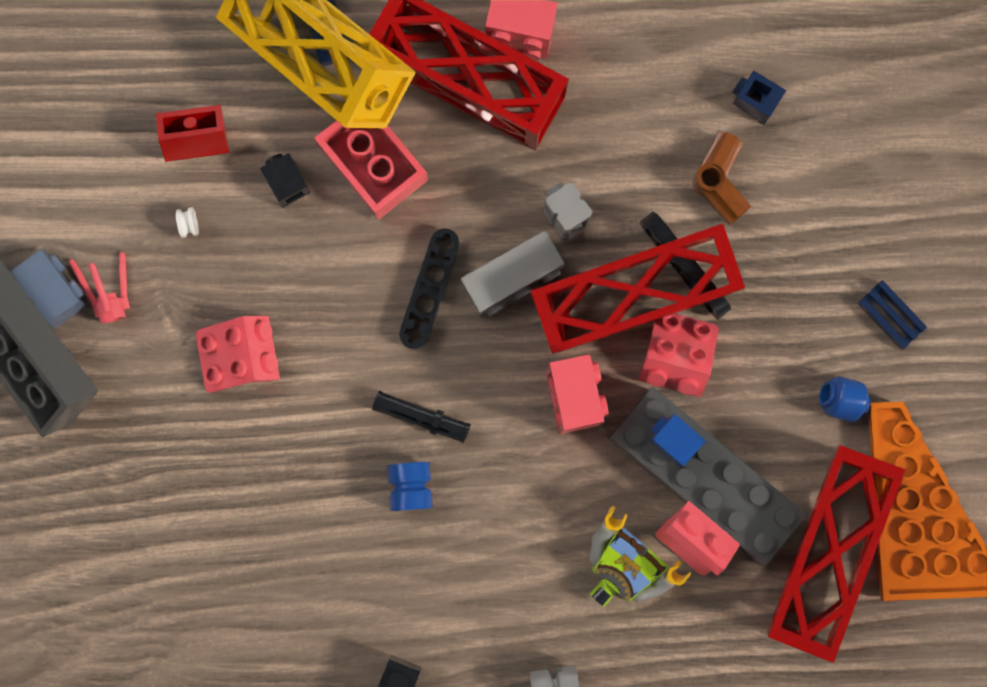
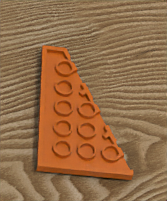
(928, 538)

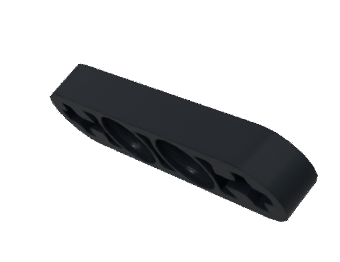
(687, 269)
(430, 289)

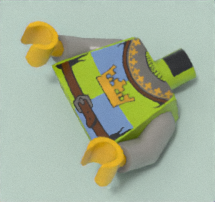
(628, 565)

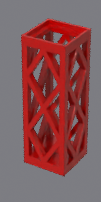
(477, 101)
(555, 317)
(872, 530)

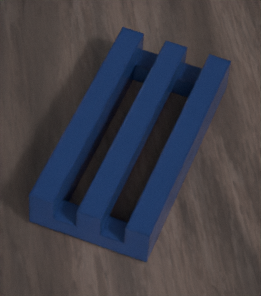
(900, 306)

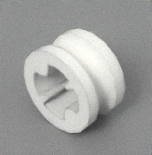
(187, 222)

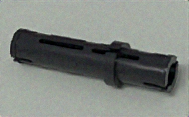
(428, 419)

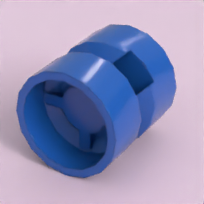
(410, 486)

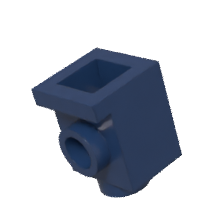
(766, 90)

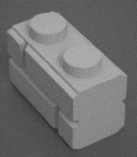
(566, 210)

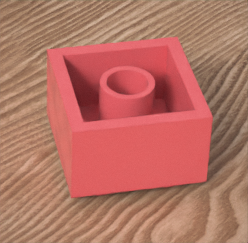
(523, 25)

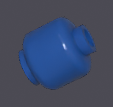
(844, 399)

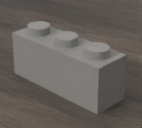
(513, 274)

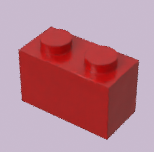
(192, 133)

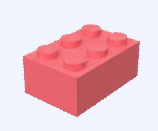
(373, 164)
(576, 394)

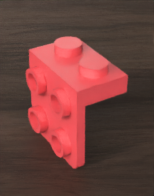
(237, 353)
(680, 354)
(697, 540)

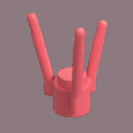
(107, 306)

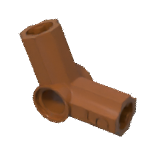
(718, 162)

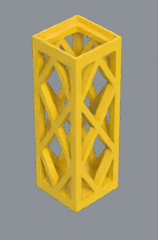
(368, 100)

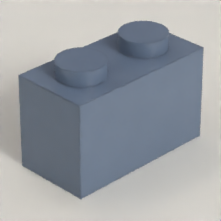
(49, 287)

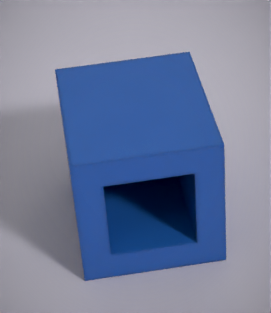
(676, 439)

